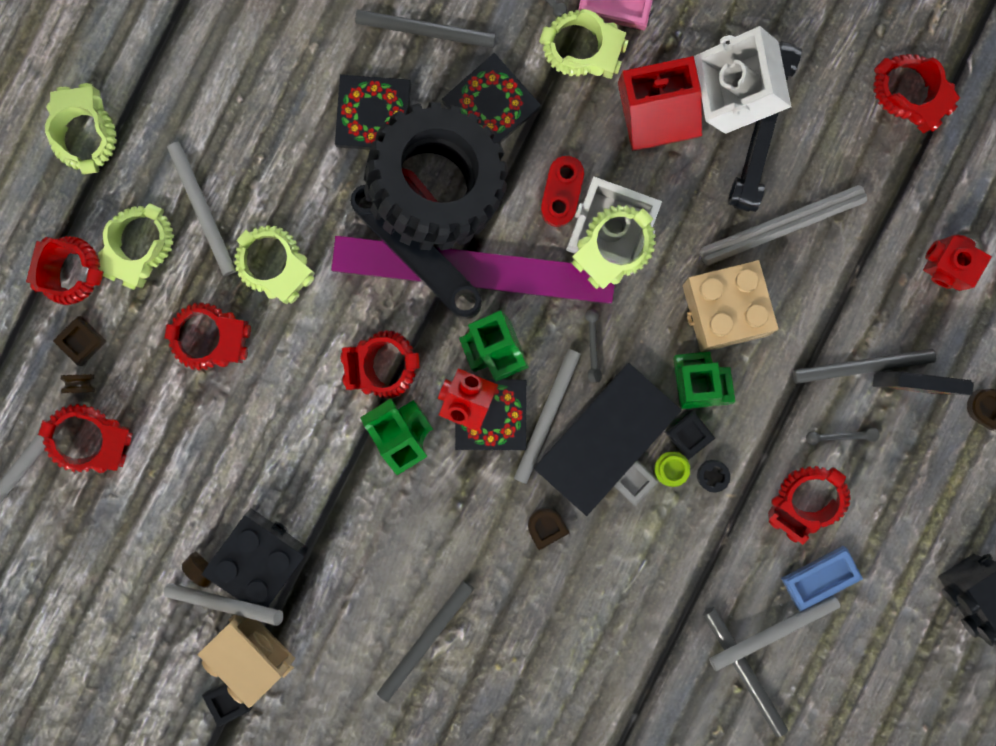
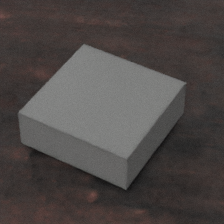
(636, 483)

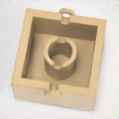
(729, 306)
(246, 659)

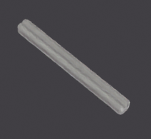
(783, 225)

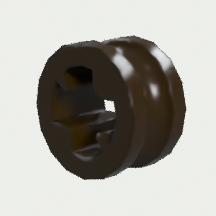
(77, 383)

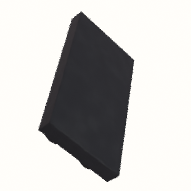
(607, 439)

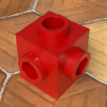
(956, 262)
(466, 399)

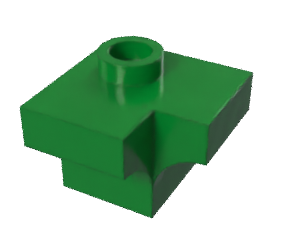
(494, 345)
(702, 381)
(398, 433)

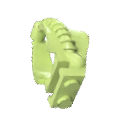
(610, 44)
(69, 104)
(117, 264)
(598, 268)
(293, 276)

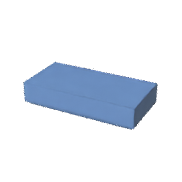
(822, 578)

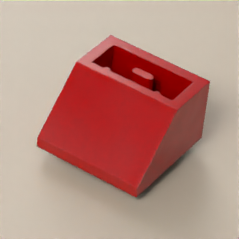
(661, 103)

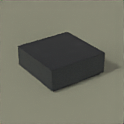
(689, 435)
(222, 705)

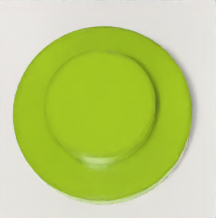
(672, 469)

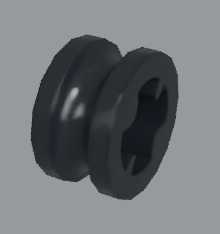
(717, 486)

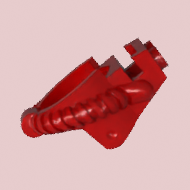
(939, 99)
(47, 264)
(230, 345)
(359, 365)
(109, 453)
(801, 523)

